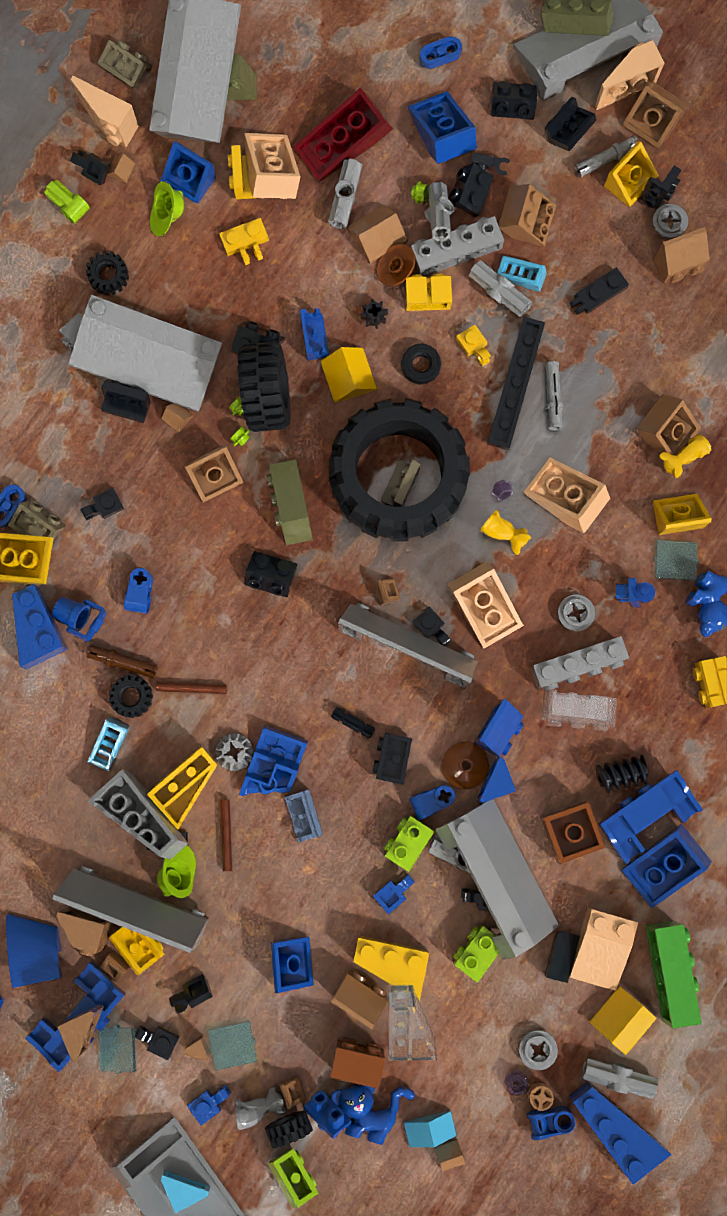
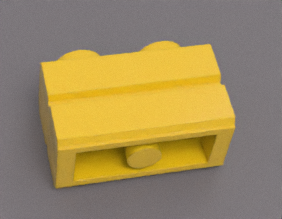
(712, 681)

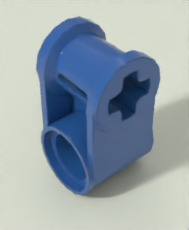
(138, 596)
(427, 802)
(548, 1122)

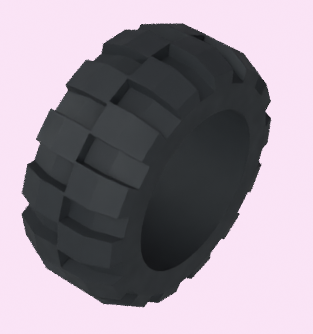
(407, 420)

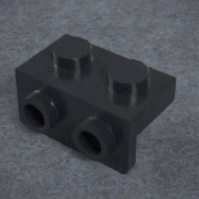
(514, 100)
(569, 125)
(471, 189)
(657, 192)
(250, 332)
(125, 401)
(270, 574)
(393, 758)

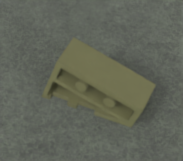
(578, 16)
(242, 81)
(290, 502)

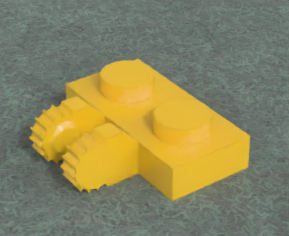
(243, 238)

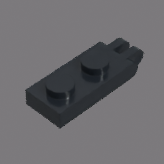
(599, 291)

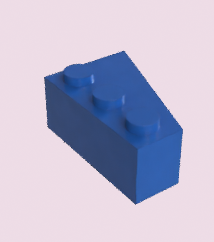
(35, 628)

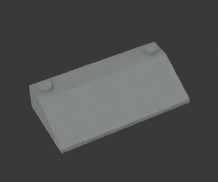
(560, 56)
(195, 69)
(144, 353)
(359, 622)
(501, 878)
(132, 909)
(175, 1152)

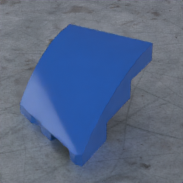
(274, 763)
(32, 951)

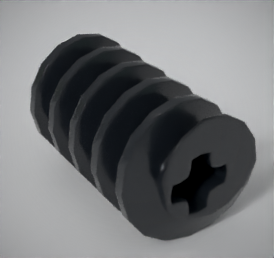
(622, 773)

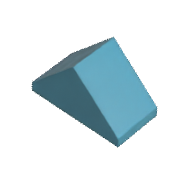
(430, 1130)
(182, 1190)

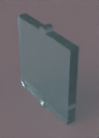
(676, 560)
(232, 1045)
(117, 1049)

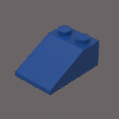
(443, 127)
(499, 729)
(667, 866)

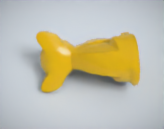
(697, 448)
(502, 529)

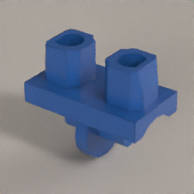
(635, 592)
(327, 1114)

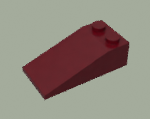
(343, 135)

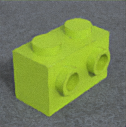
(408, 843)
(477, 953)
(292, 1177)

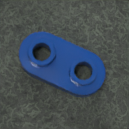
(439, 52)
(7, 505)

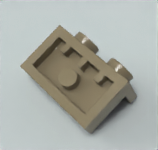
(123, 63)
(400, 483)
(35, 521)

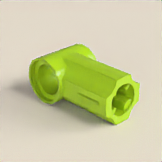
(70, 204)

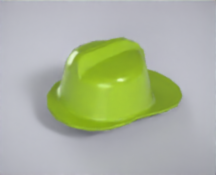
(166, 208)
(178, 874)

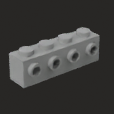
(462, 246)
(584, 661)

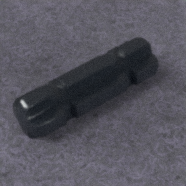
(353, 722)

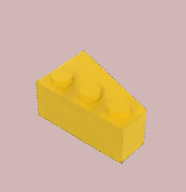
(182, 786)
(392, 961)

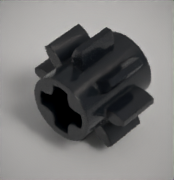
(377, 308)

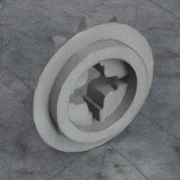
(677, 215)
(580, 603)
(244, 756)
(539, 1061)

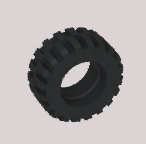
(264, 386)

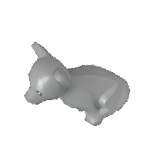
(253, 1111)

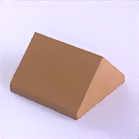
(377, 232)
(213, 473)
(79, 1030)

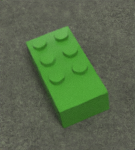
(673, 973)

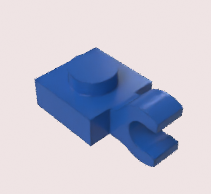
(392, 895)
(207, 1105)

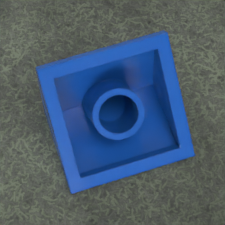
(188, 172)
(497, 782)
(291, 964)

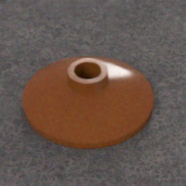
(396, 265)
(453, 768)

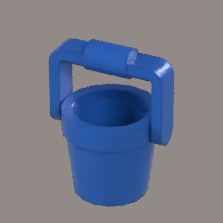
(76, 615)

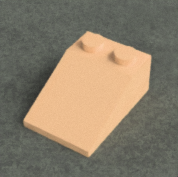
(631, 75)
(110, 113)
(271, 166)
(568, 494)
(485, 604)
(603, 948)

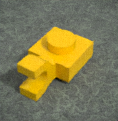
(473, 343)

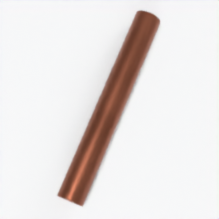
(191, 688)
(226, 835)

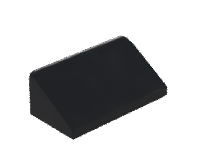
(562, 956)

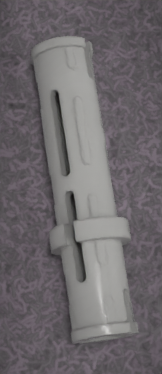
(616, 152)
(554, 405)

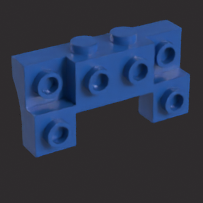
(646, 808)
(100, 991)

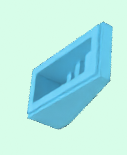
(527, 282)
(114, 724)

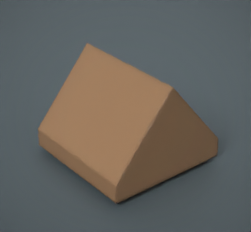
(121, 168)
(176, 416)
(386, 591)
(114, 966)
(198, 1049)
(292, 1092)
(449, 1155)

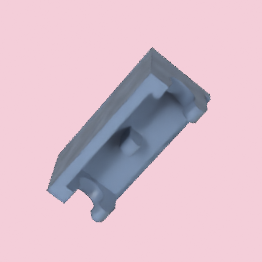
(303, 816)

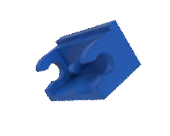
(314, 334)

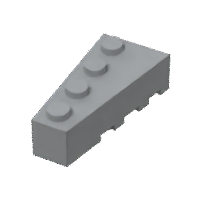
(129, 806)

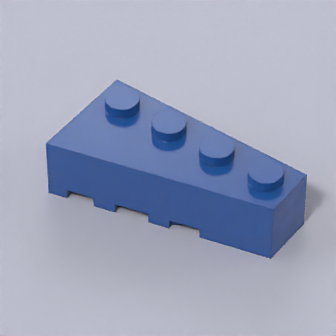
(624, 1139)

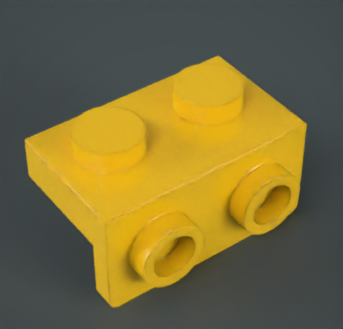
(239, 179)
(137, 949)

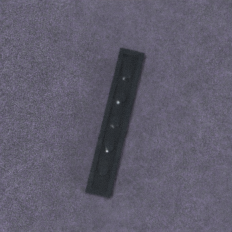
(516, 383)

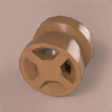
(542, 1100)

